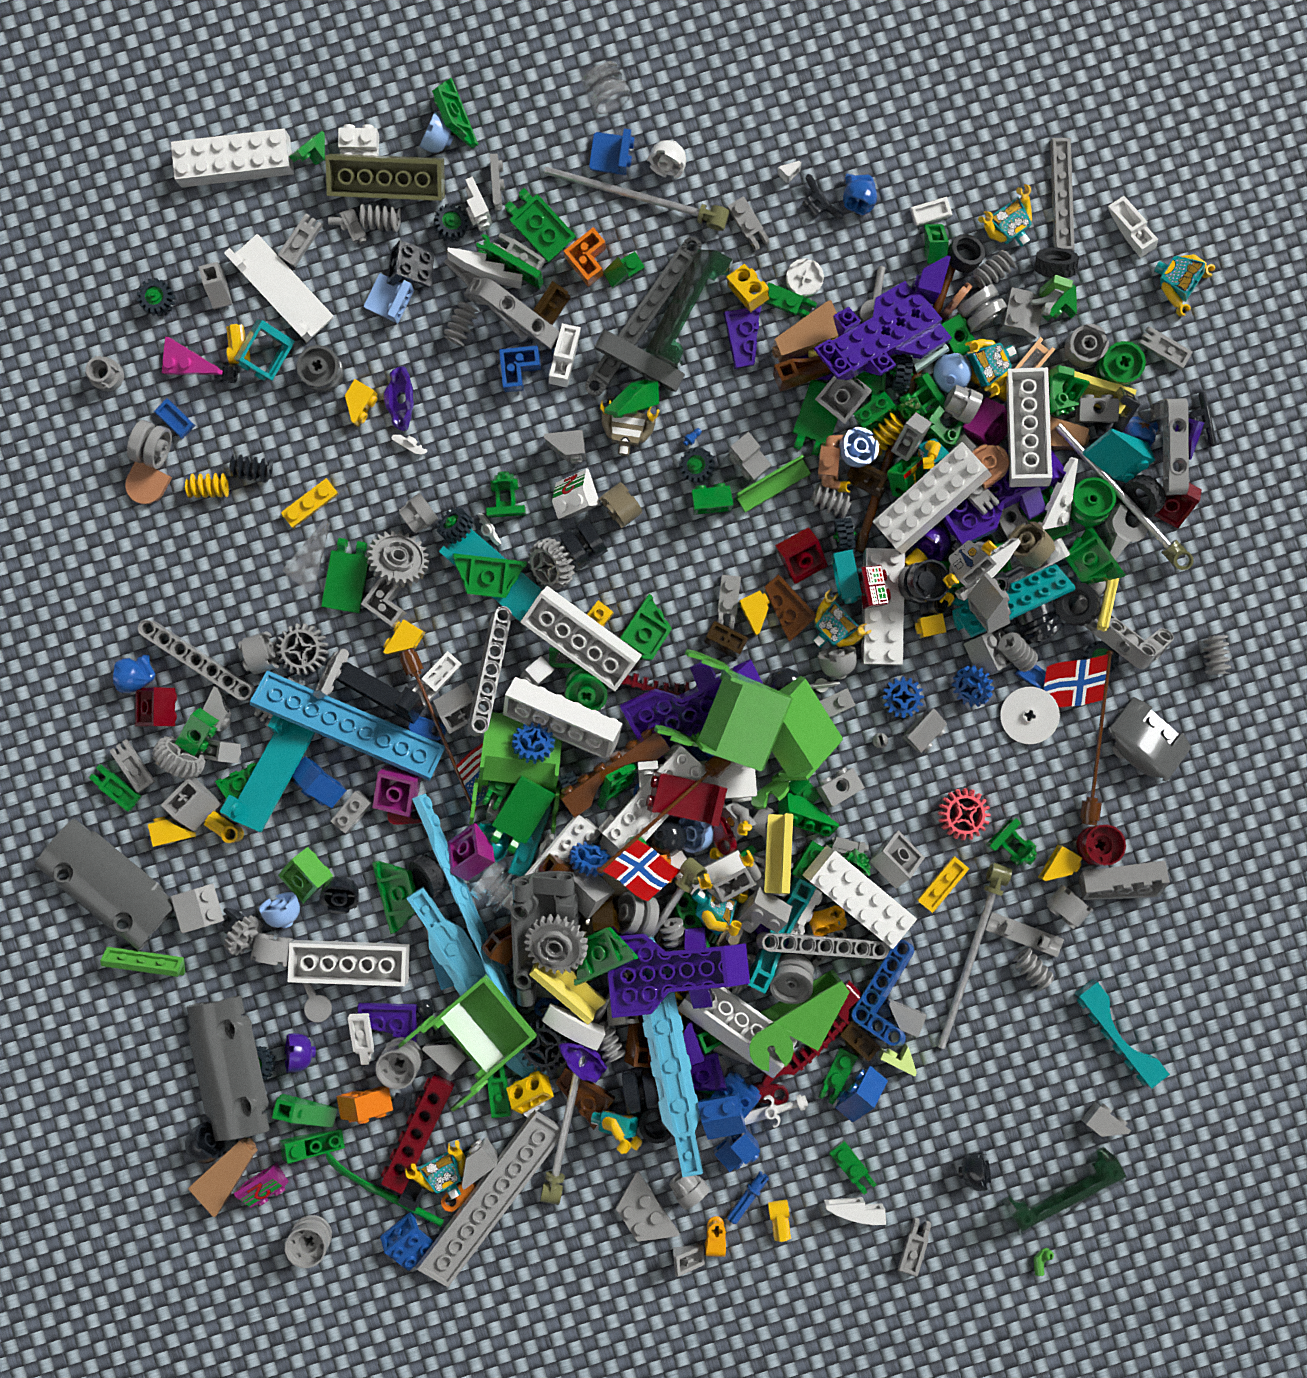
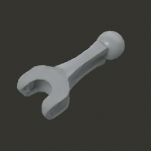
(1119, 536)

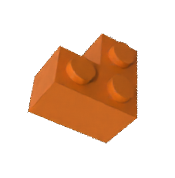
(582, 254)
(360, 1106)

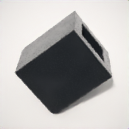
(233, 917)
(412, 1195)

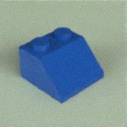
(722, 1116)

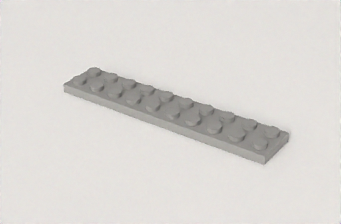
(490, 1199)

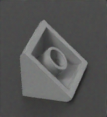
(591, 892)

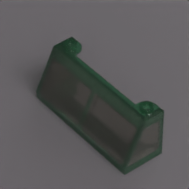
(703, 266)
(1107, 1177)

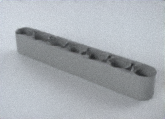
(188, 658)
(495, 664)
(830, 949)

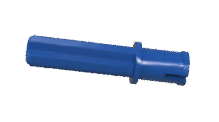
(748, 1197)

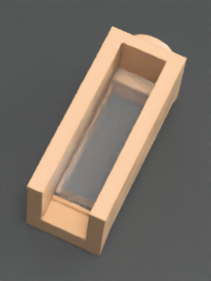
(1035, 356)

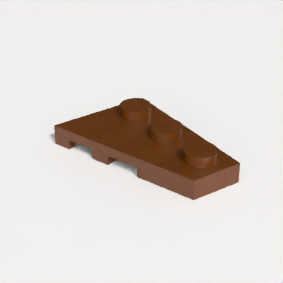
(789, 607)
(589, 1095)

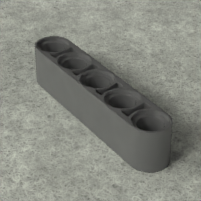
(639, 360)

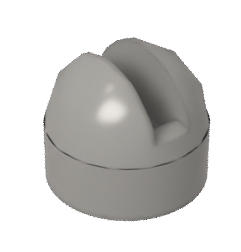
(876, 742)

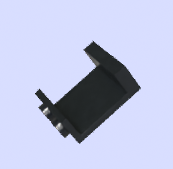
(1132, 404)

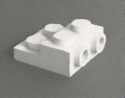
(358, 140)
(477, 208)

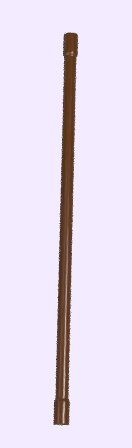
(863, 535)

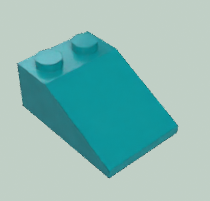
(1120, 455)

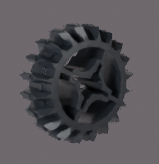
(546, 1060)

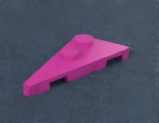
(182, 361)

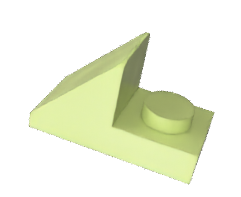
(903, 1061)

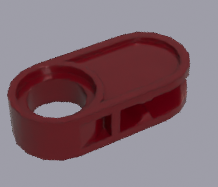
(397, 819)
(723, 833)
(770, 1090)

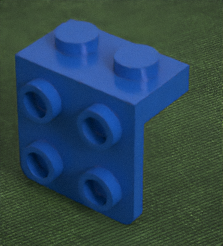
(611, 152)
(748, 1094)

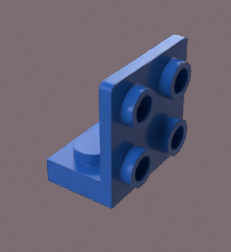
(406, 1242)

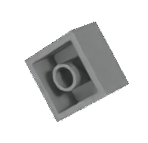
(843, 397)

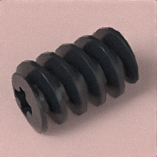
(250, 470)

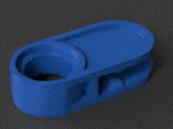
(424, 726)

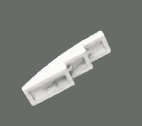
(476, 264)
(1000, 556)
(438, 676)

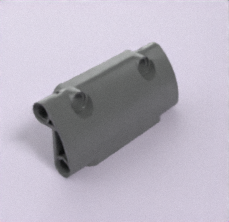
(106, 883)
(538, 896)
(228, 1068)

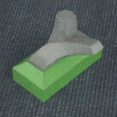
(1052, 292)

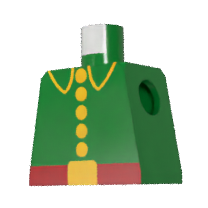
(905, 475)

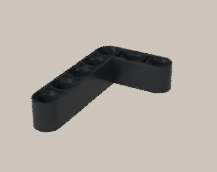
(403, 704)

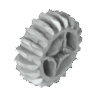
(551, 563)
(304, 657)
(177, 760)

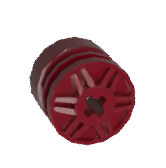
(1111, 849)

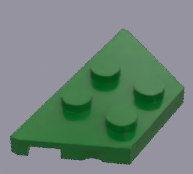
(453, 112)
(1092, 559)
(487, 575)
(647, 630)
(616, 783)
(394, 887)
(604, 953)

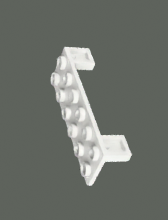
(281, 287)
(737, 779)
(634, 815)
(576, 831)

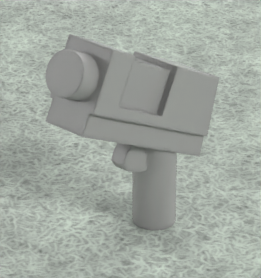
(351, 222)
(843, 845)

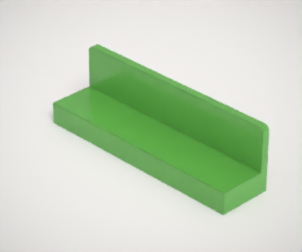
(772, 484)
(143, 962)

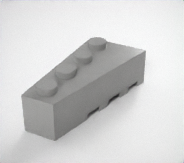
(1124, 881)

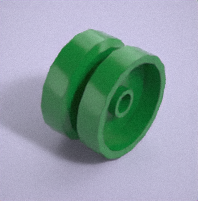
(1121, 363)
(1092, 501)
(585, 689)

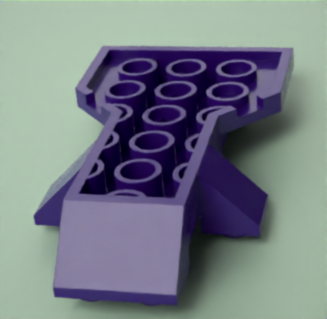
(867, 350)
(973, 525)
(659, 706)
(694, 970)

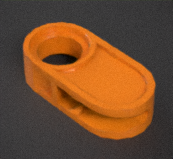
(459, 1199)

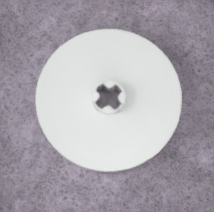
(1038, 728)

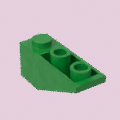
(635, 397)
(807, 815)
(304, 1111)
(311, 1145)

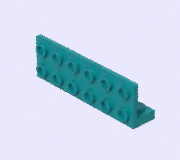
(521, 594)
(1023, 596)
(269, 776)

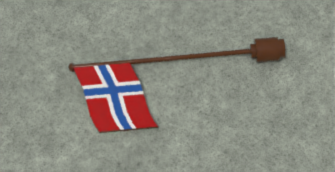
(1077, 685)
(639, 865)

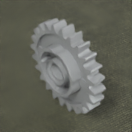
(383, 555)
(570, 948)

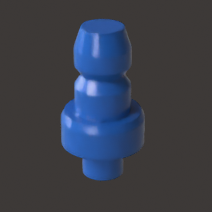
(690, 438)

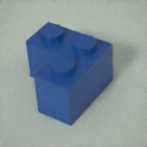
(516, 361)
(317, 783)
(862, 1094)
(736, 1150)

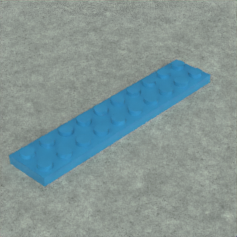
(347, 725)

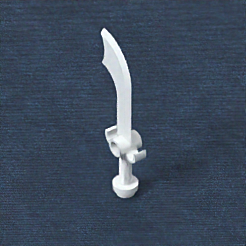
(771, 1110)

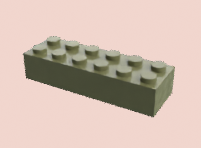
(385, 177)

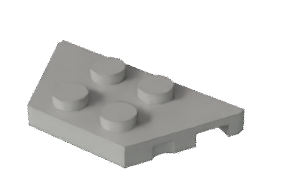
(644, 1212)

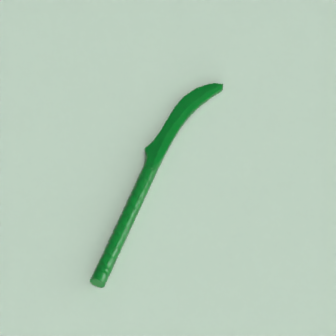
(380, 1192)

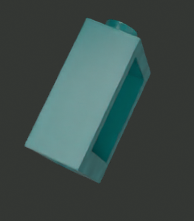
(280, 356)
(846, 576)

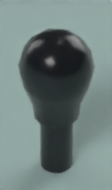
(425, 1010)

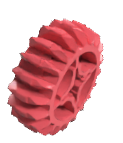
(973, 828)

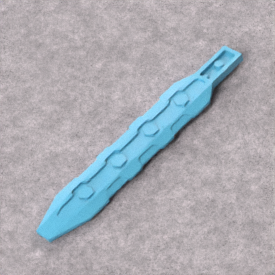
(461, 894)
(458, 957)
(673, 1079)

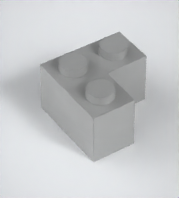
(749, 457)
(380, 602)
(765, 910)

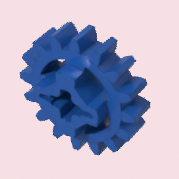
(973, 686)
(903, 705)
(524, 738)
(588, 858)

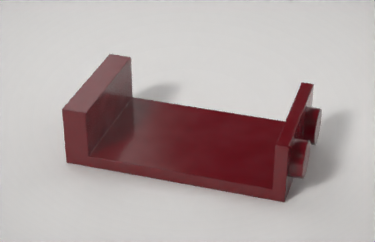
(701, 804)

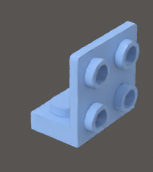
(389, 300)

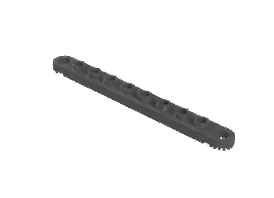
(646, 312)

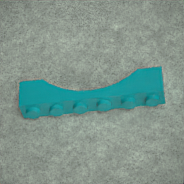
(765, 963)
(1097, 1002)

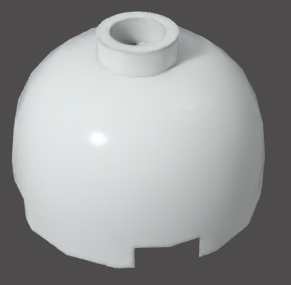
(667, 158)

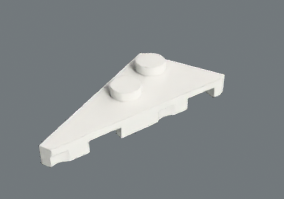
(1061, 499)

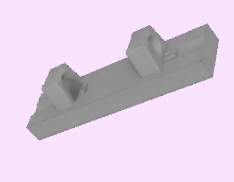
(1024, 934)

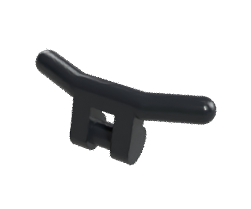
(818, 196)
(1206, 418)

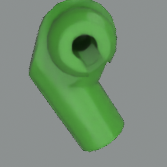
(1039, 1260)

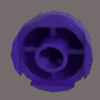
(935, 543)
(298, 1052)

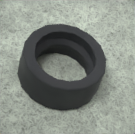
(973, 245)
(646, 1134)

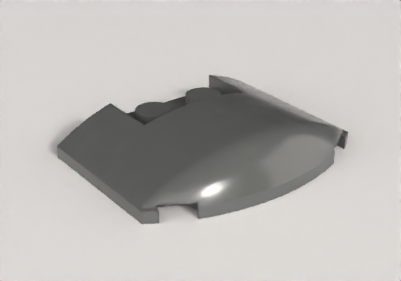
(1148, 740)

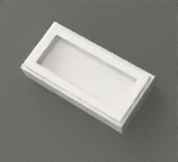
(931, 212)

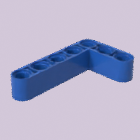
(882, 993)

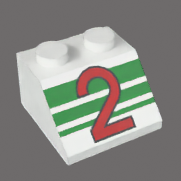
(574, 495)

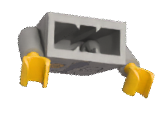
(969, 562)
(739, 822)
(734, 884)

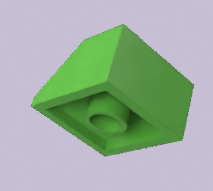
(305, 874)

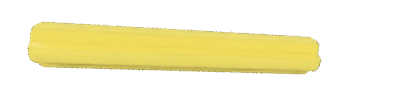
(1107, 605)

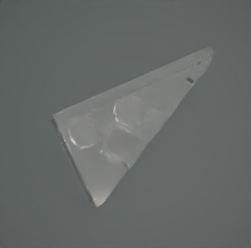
(306, 562)

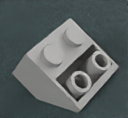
(989, 604)
(985, 652)
(455, 707)
(191, 803)

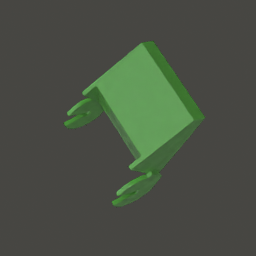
(741, 719)
(802, 743)
(502, 765)
(803, 1021)
(484, 1028)

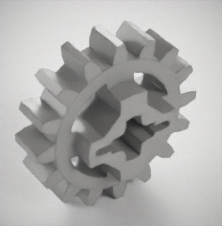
(243, 935)

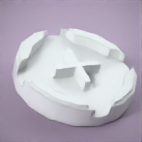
(804, 277)

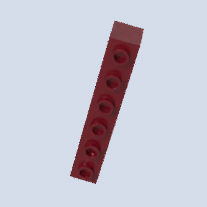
(442, 1088)

